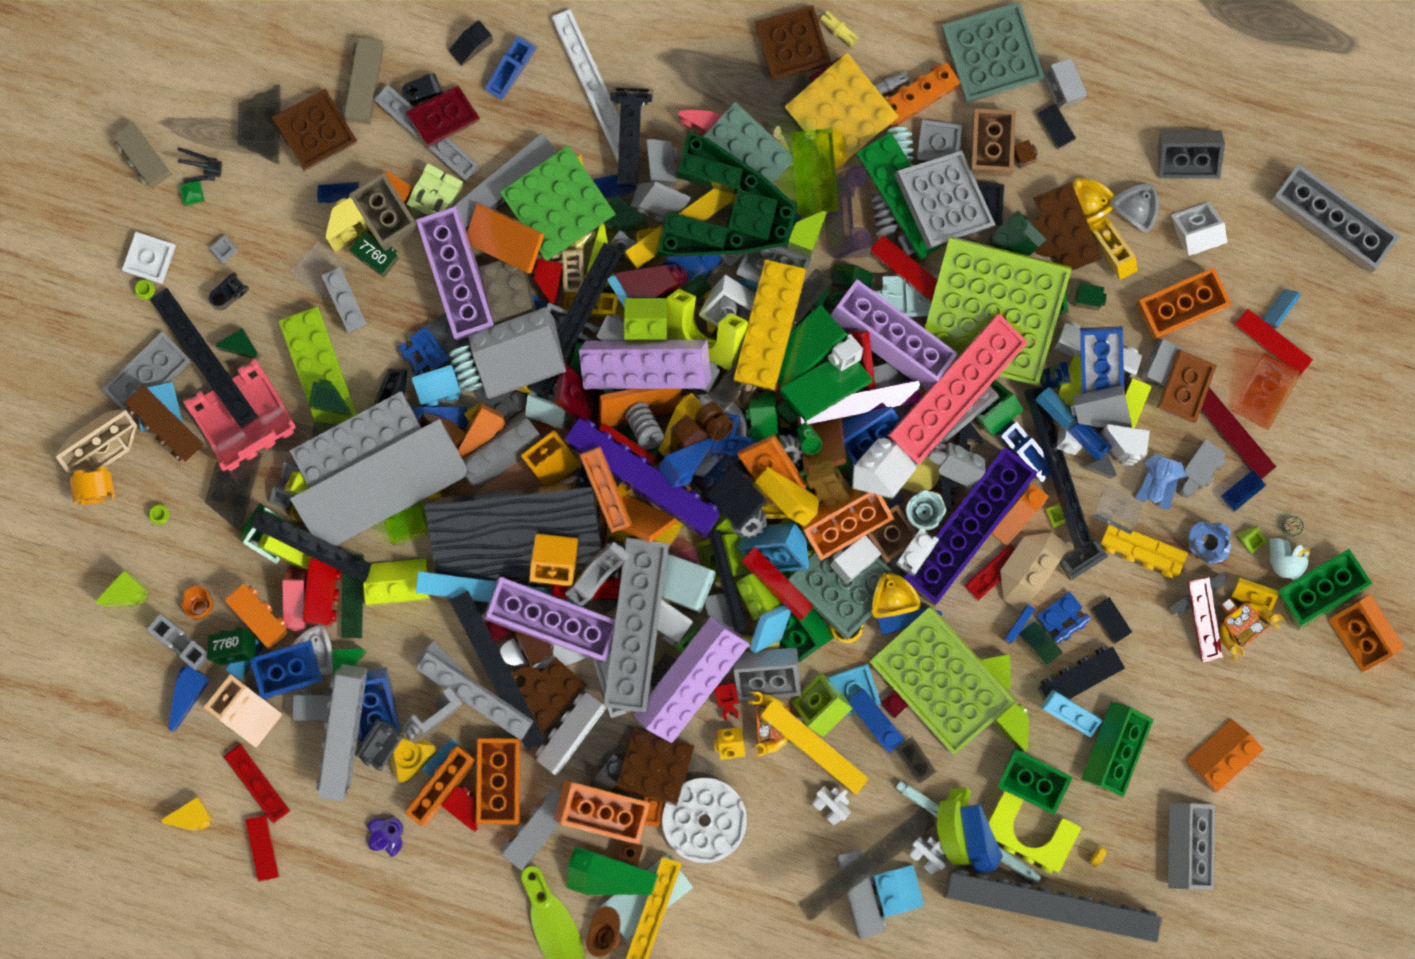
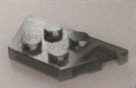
(256, 126)
(231, 491)

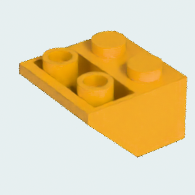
(551, 459)
(554, 559)

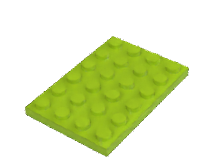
(942, 680)

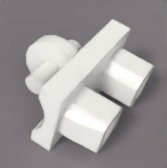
(836, 801)
(932, 850)

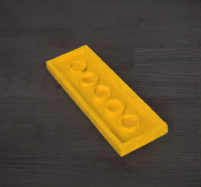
(770, 325)

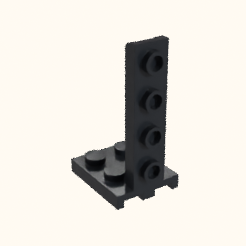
(629, 130)

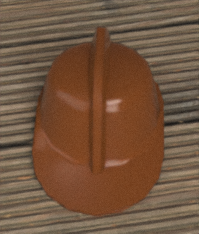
(603, 932)

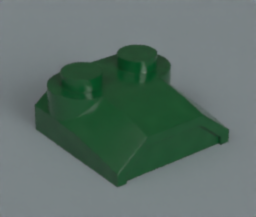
(1018, 235)

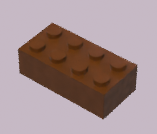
(164, 423)

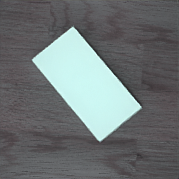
(631, 906)

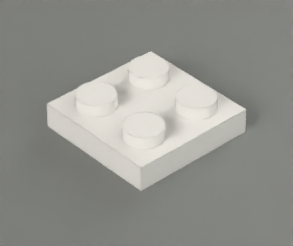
(149, 258)

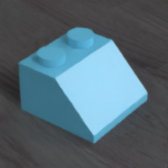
(437, 386)
(898, 890)

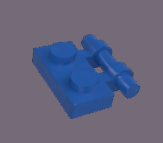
(428, 348)
(1059, 612)

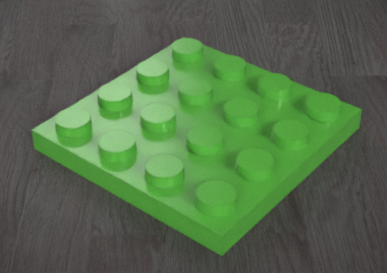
(558, 202)

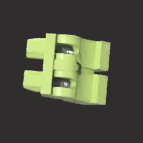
(433, 192)

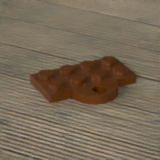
(1065, 228)
(549, 691)

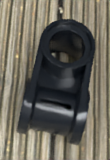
(424, 89)
(229, 291)

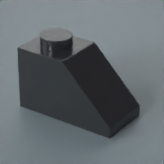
(471, 43)

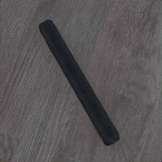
(727, 580)

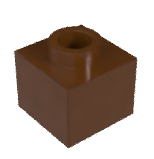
(1025, 154)
(637, 853)

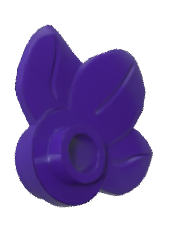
(382, 836)

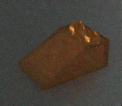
(1266, 391)

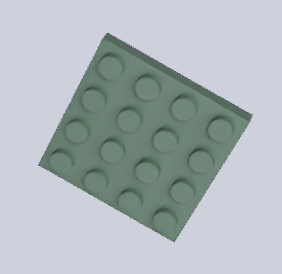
(993, 52)
(750, 143)
(839, 604)

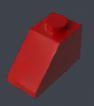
(548, 278)
(462, 807)

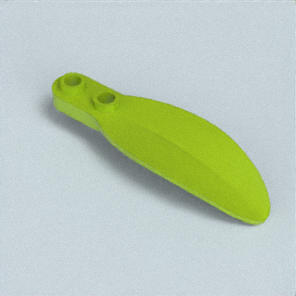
(551, 920)

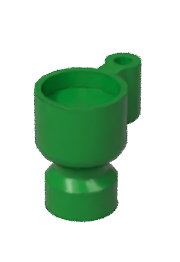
(809, 439)

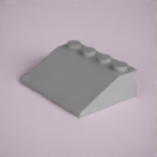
(517, 352)

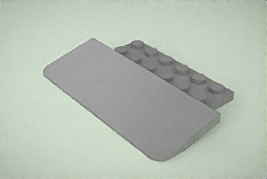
(372, 469)

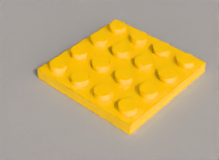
(848, 104)

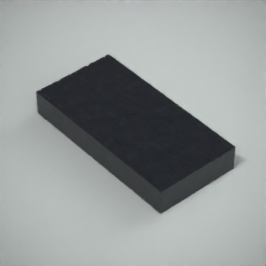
(496, 531)

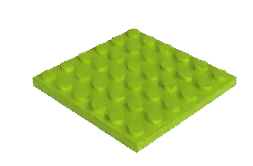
(990, 281)

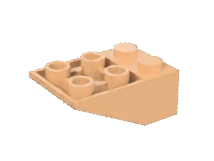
(243, 710)

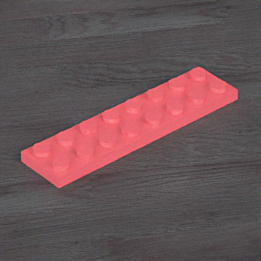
(957, 389)

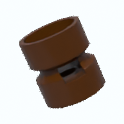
(714, 421)

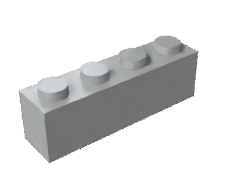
(534, 833)

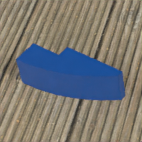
(510, 67)
(1025, 448)

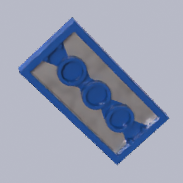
(1101, 358)

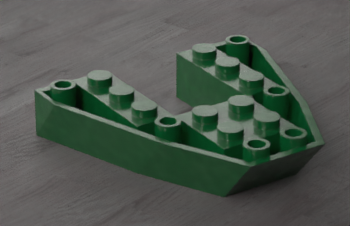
(758, 215)

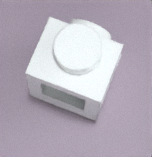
(846, 353)

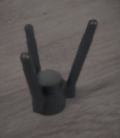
(212, 166)

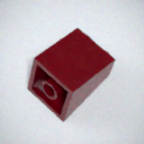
(652, 281)

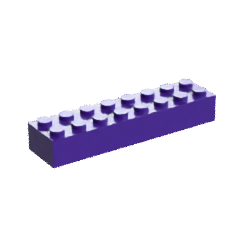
(644, 479)
(971, 525)

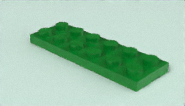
(881, 162)

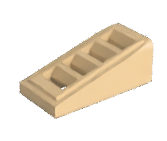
(572, 288)

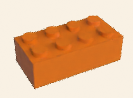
(1183, 304)
(846, 521)
(498, 781)
(601, 812)

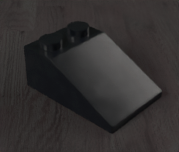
(733, 490)

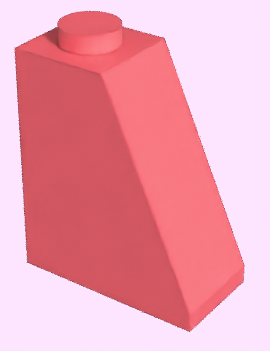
(293, 597)

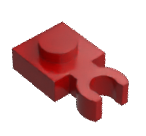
(727, 696)

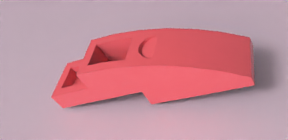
(698, 120)

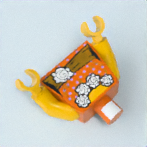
(1244, 625)
(767, 737)

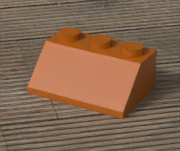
(257, 616)
(1366, 633)
(1224, 755)

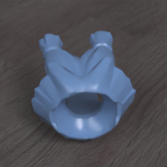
(1161, 480)
(1216, 529)

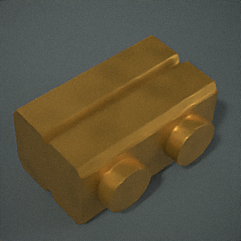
(828, 483)

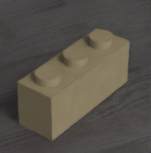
(141, 155)

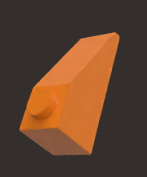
(481, 428)
(1019, 514)

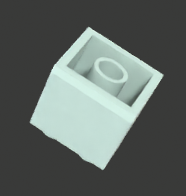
(687, 583)

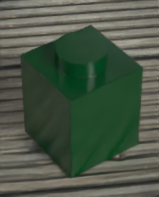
(1090, 297)

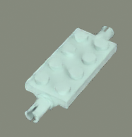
(904, 297)

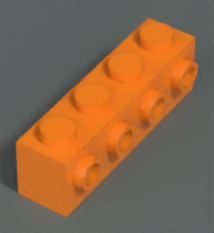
(923, 92)
(440, 787)

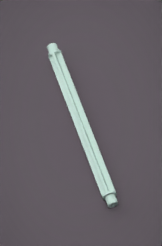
(932, 807)

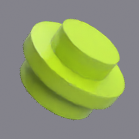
(144, 289)
(159, 514)

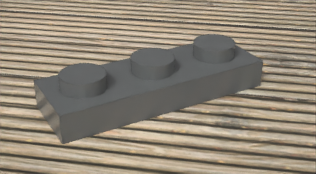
(1182, 605)

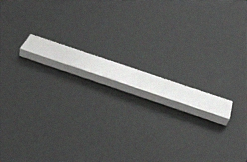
(589, 77)

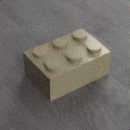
(384, 211)
(507, 291)

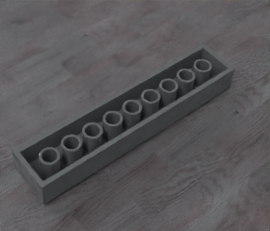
(1053, 907)

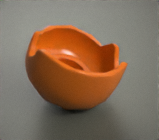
(197, 602)

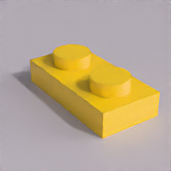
(1254, 593)

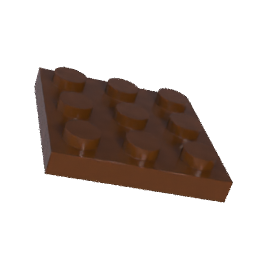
(792, 43)
(314, 130)
(655, 767)

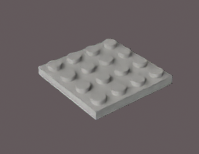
(944, 199)

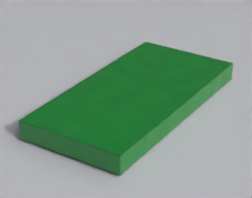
(809, 344)
(824, 388)

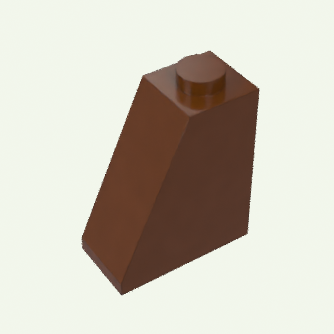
(686, 433)

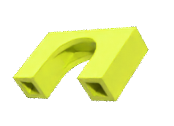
(682, 326)
(1135, 393)
(294, 486)
(1050, 855)

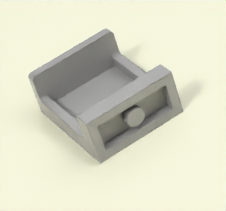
(447, 706)

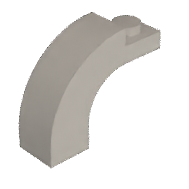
(596, 573)

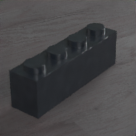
(1085, 675)

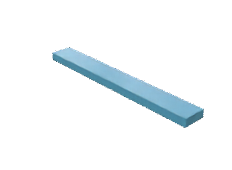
(452, 586)

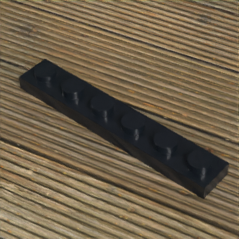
(311, 545)

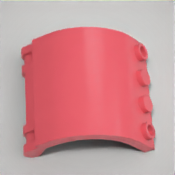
(224, 434)

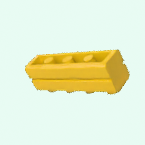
(1144, 550)

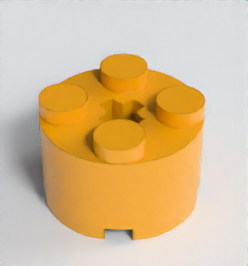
(91, 486)

